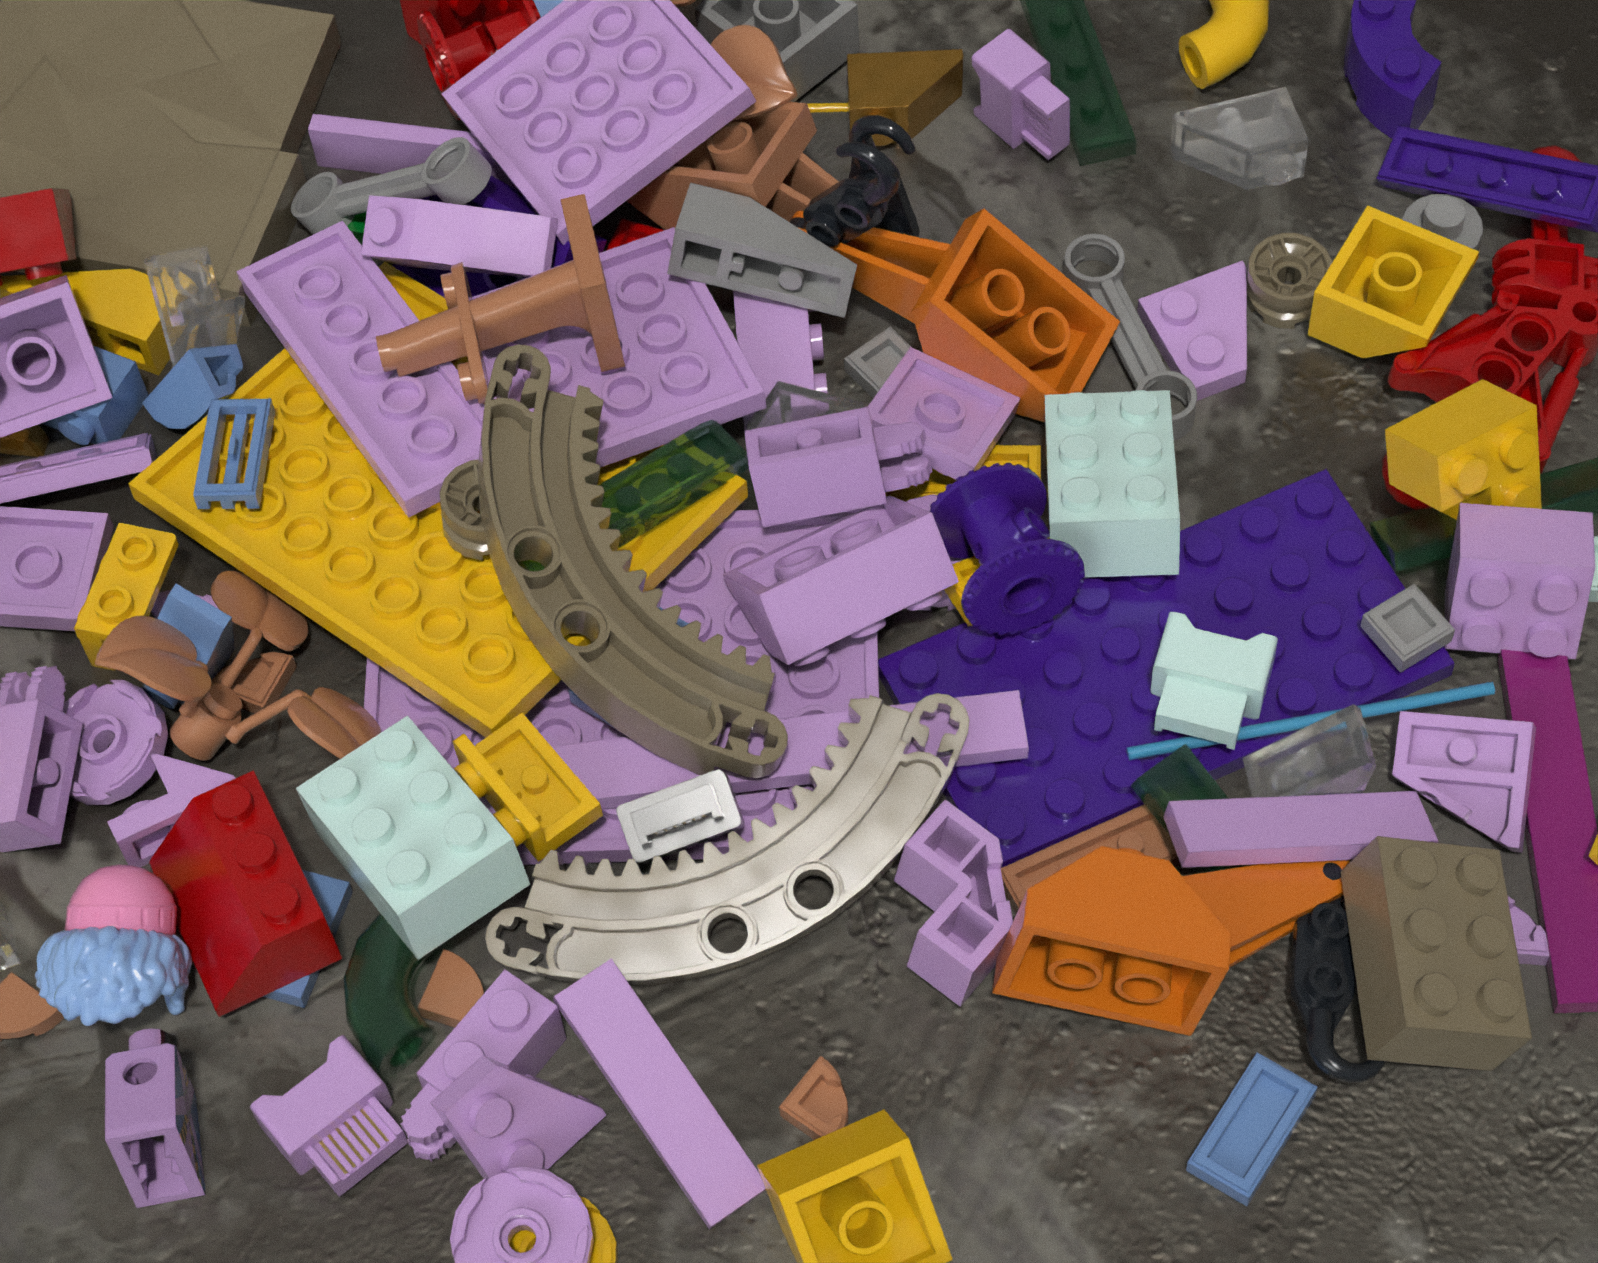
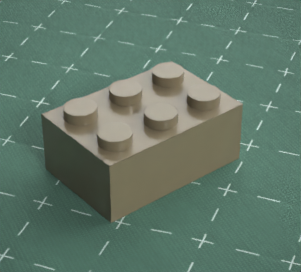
(1434, 954)

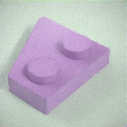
(1470, 769)
(512, 1118)

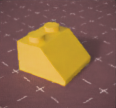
(1388, 286)
(855, 1198)

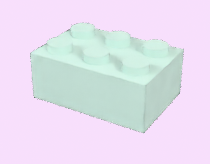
(1114, 481)
(413, 836)

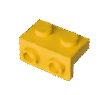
(125, 583)
(527, 786)

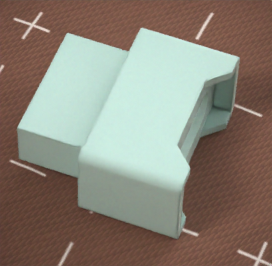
(1209, 680)

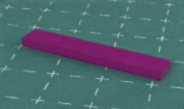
(1558, 824)

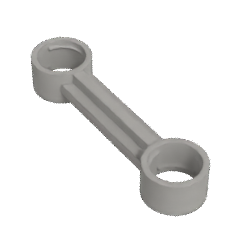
(451, 172)
(1131, 336)

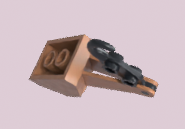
(767, 163)

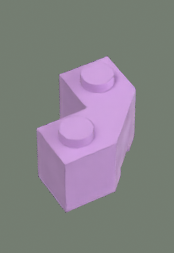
(957, 874)

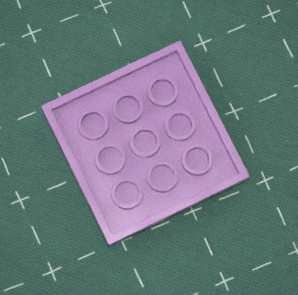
(597, 102)
(674, 349)

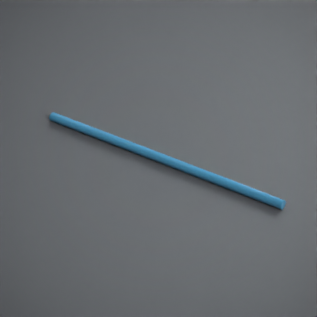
(1301, 722)

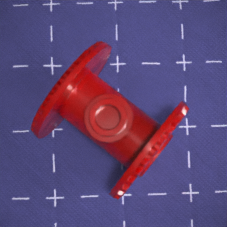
(462, 51)

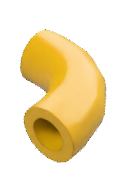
(1224, 41)

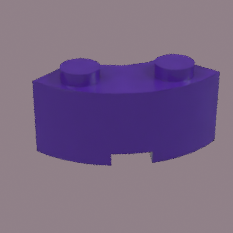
(1388, 66)

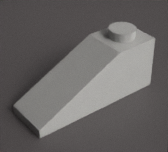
(754, 251)

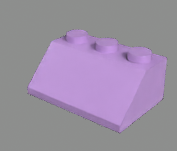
(45, 357)
(843, 580)

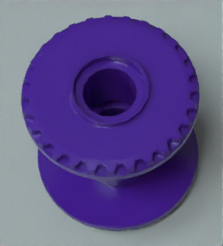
(1020, 571)

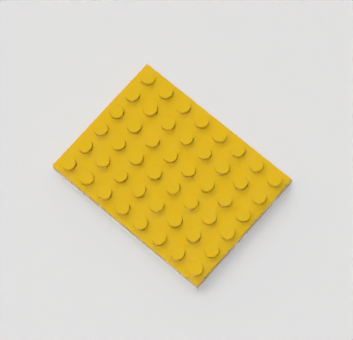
(366, 571)

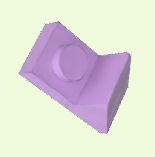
(148, 822)

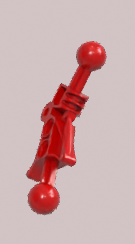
(1541, 304)

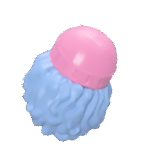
(115, 949)

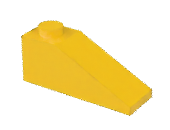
(116, 311)

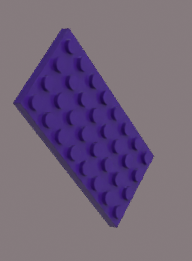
(1272, 566)

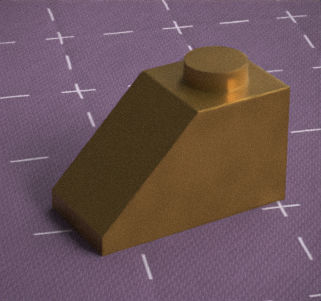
(903, 87)

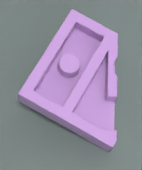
(1202, 328)

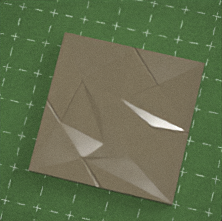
(155, 115)

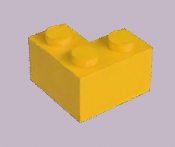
(1468, 450)

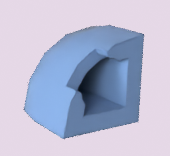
(186, 390)

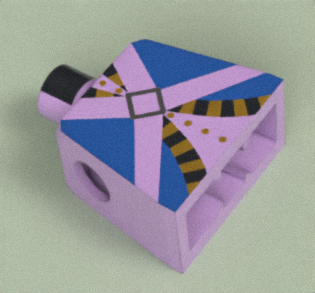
(149, 1098)

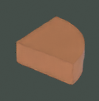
(261, 680)
(450, 991)
(24, 1010)
(817, 1102)

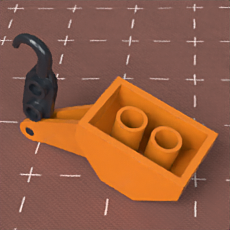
(974, 302)
(1152, 946)

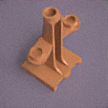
(554, 298)

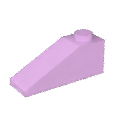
(445, 234)

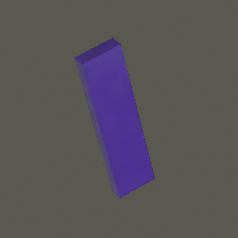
(1493, 177)

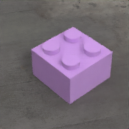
(1519, 579)

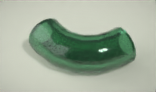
(380, 999)

